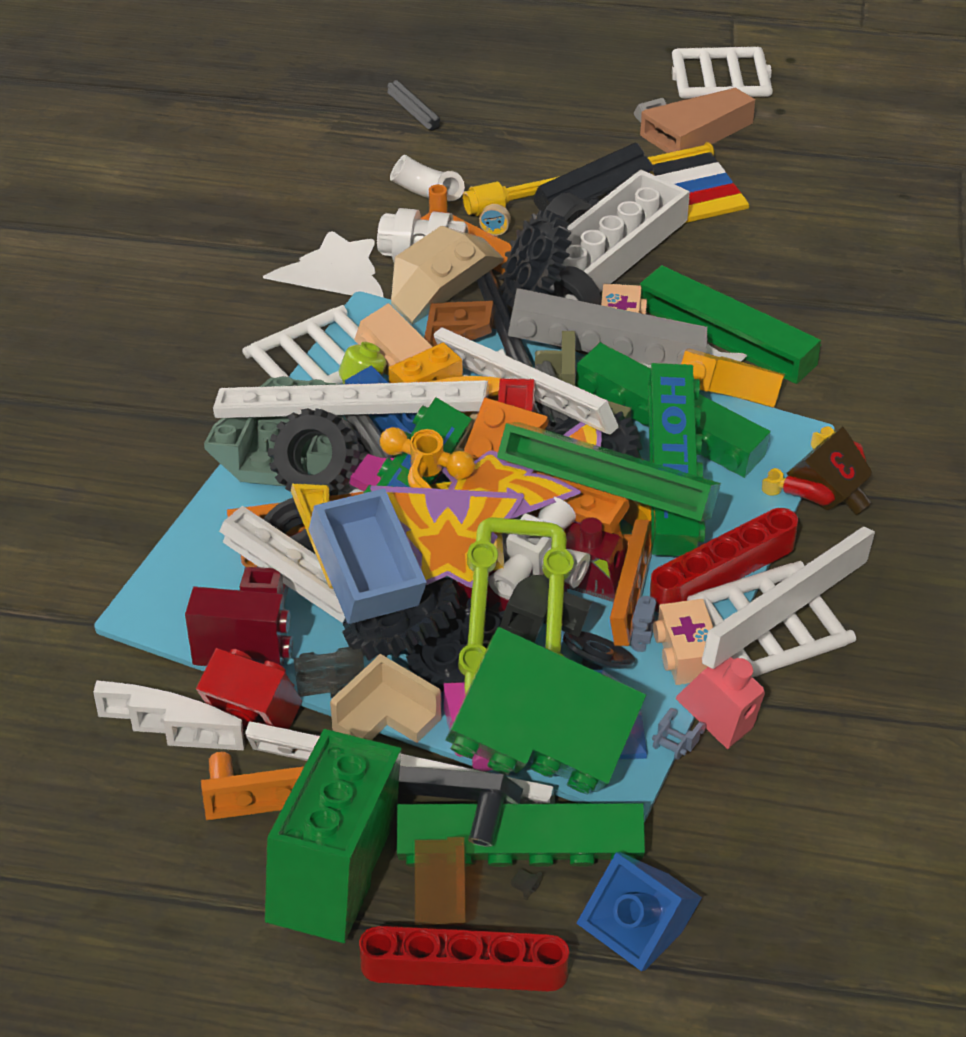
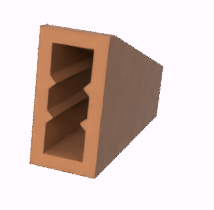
(697, 120)

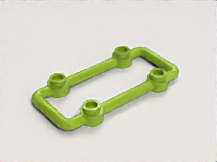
(483, 558)

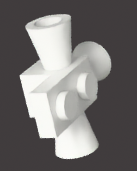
(526, 553)

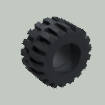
(295, 435)

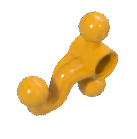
(426, 455)

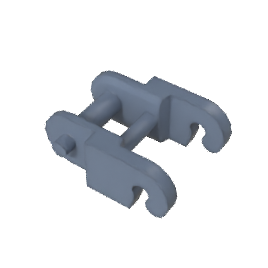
(643, 623)
(687, 741)

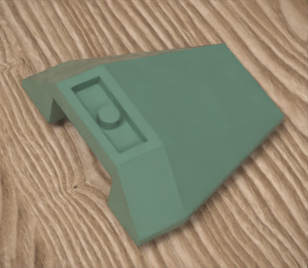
(244, 442)

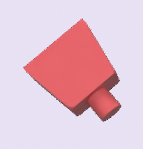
(725, 700)

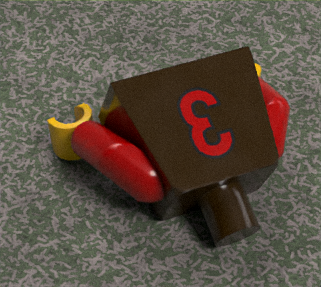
(827, 473)

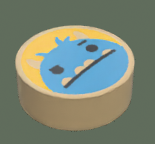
(495, 219)

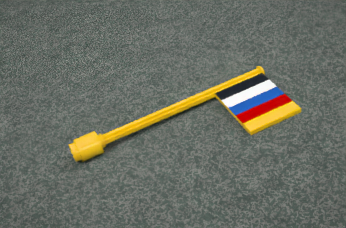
(691, 169)

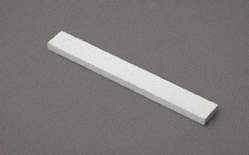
(549, 390)
(348, 398)
(786, 598)
(300, 745)

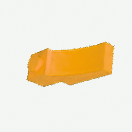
(734, 377)

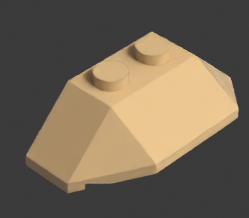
(438, 270)

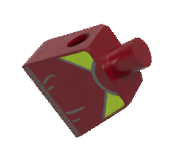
(606, 557)

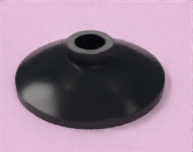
(598, 651)

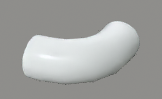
(420, 178)

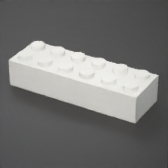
(625, 227)

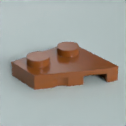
(463, 318)

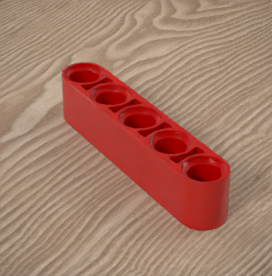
(726, 557)
(483, 969)

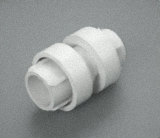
(405, 228)

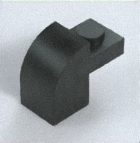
(529, 605)

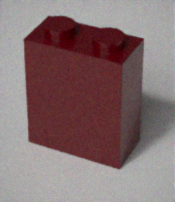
(238, 621)

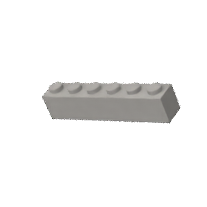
(634, 334)

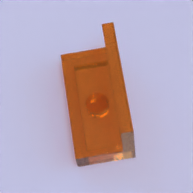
(440, 881)

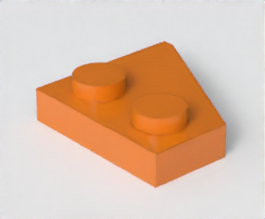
(490, 425)

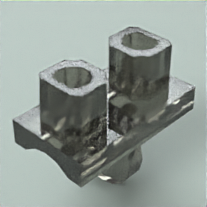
(327, 671)

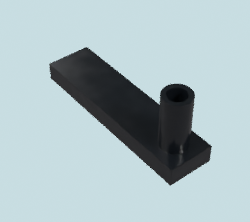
(487, 788)

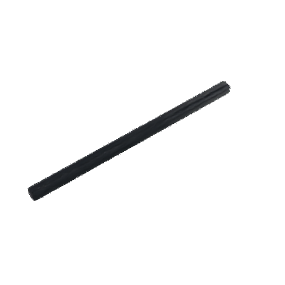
(512, 345)

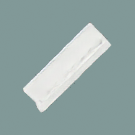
(273, 549)

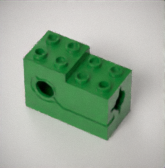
(544, 712)
(331, 835)

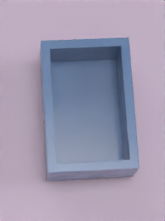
(366, 555)

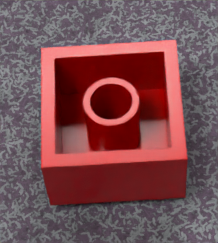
(249, 689)

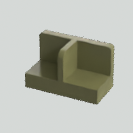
(563, 360)

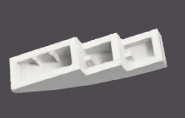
(181, 718)

